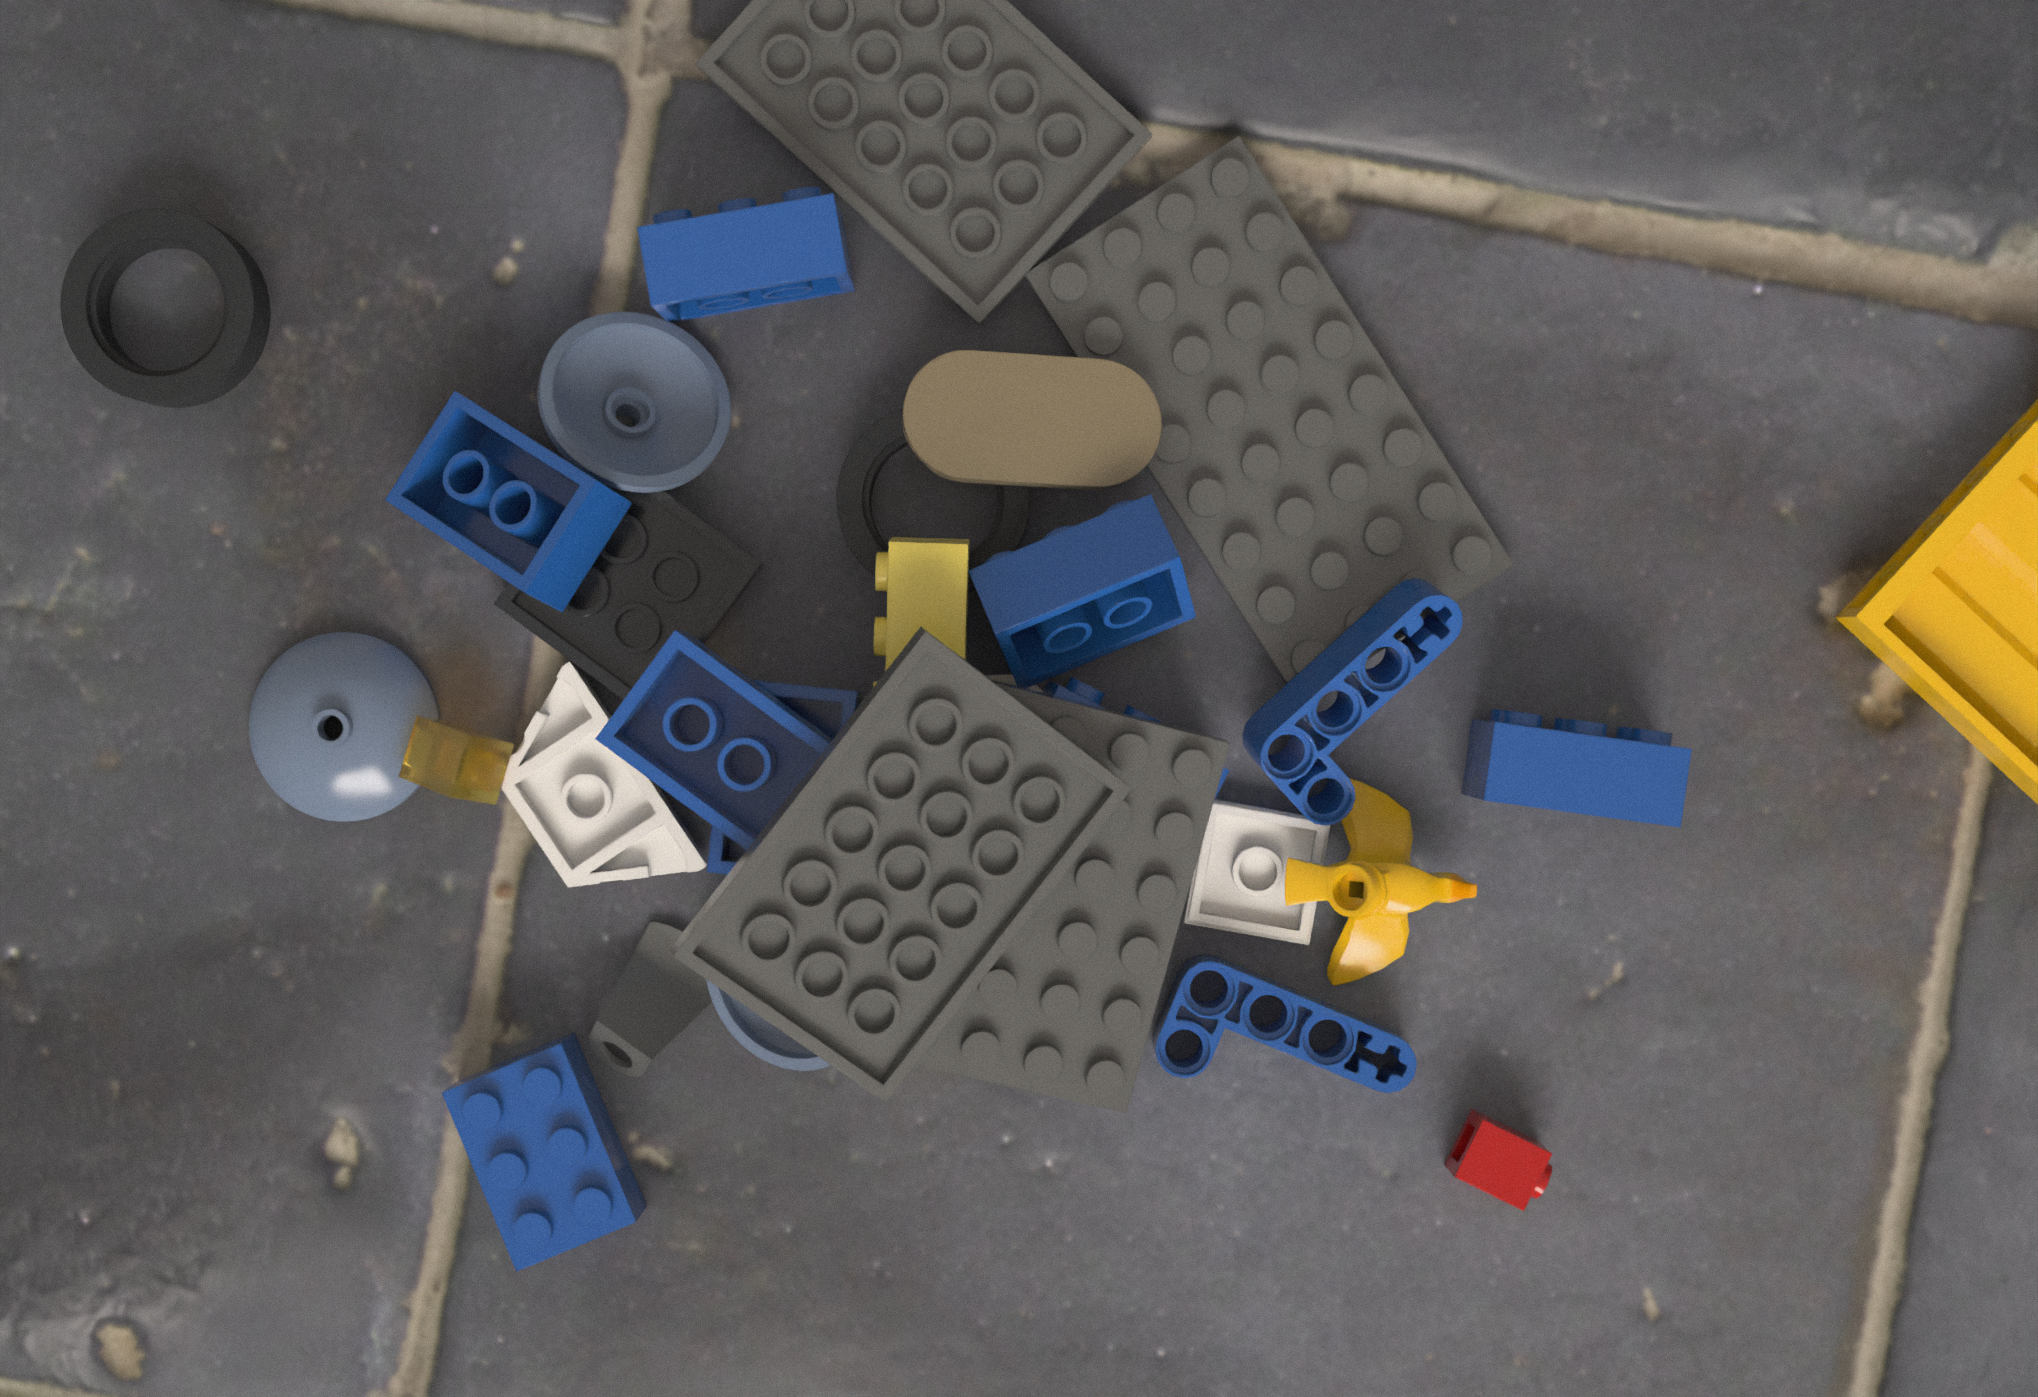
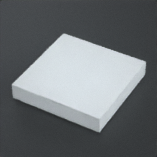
(1243, 870)

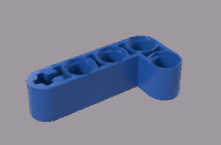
(1358, 697)
(1286, 1034)

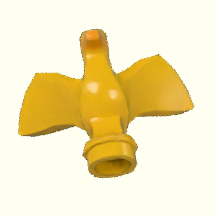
(1372, 886)

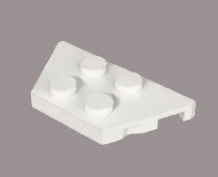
(588, 804)

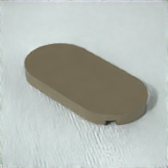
(1031, 420)

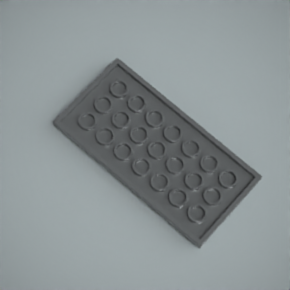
(1274, 409)

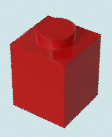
(1499, 1160)

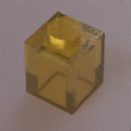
(456, 760)

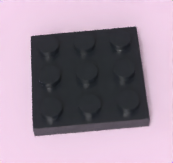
(652, 578)

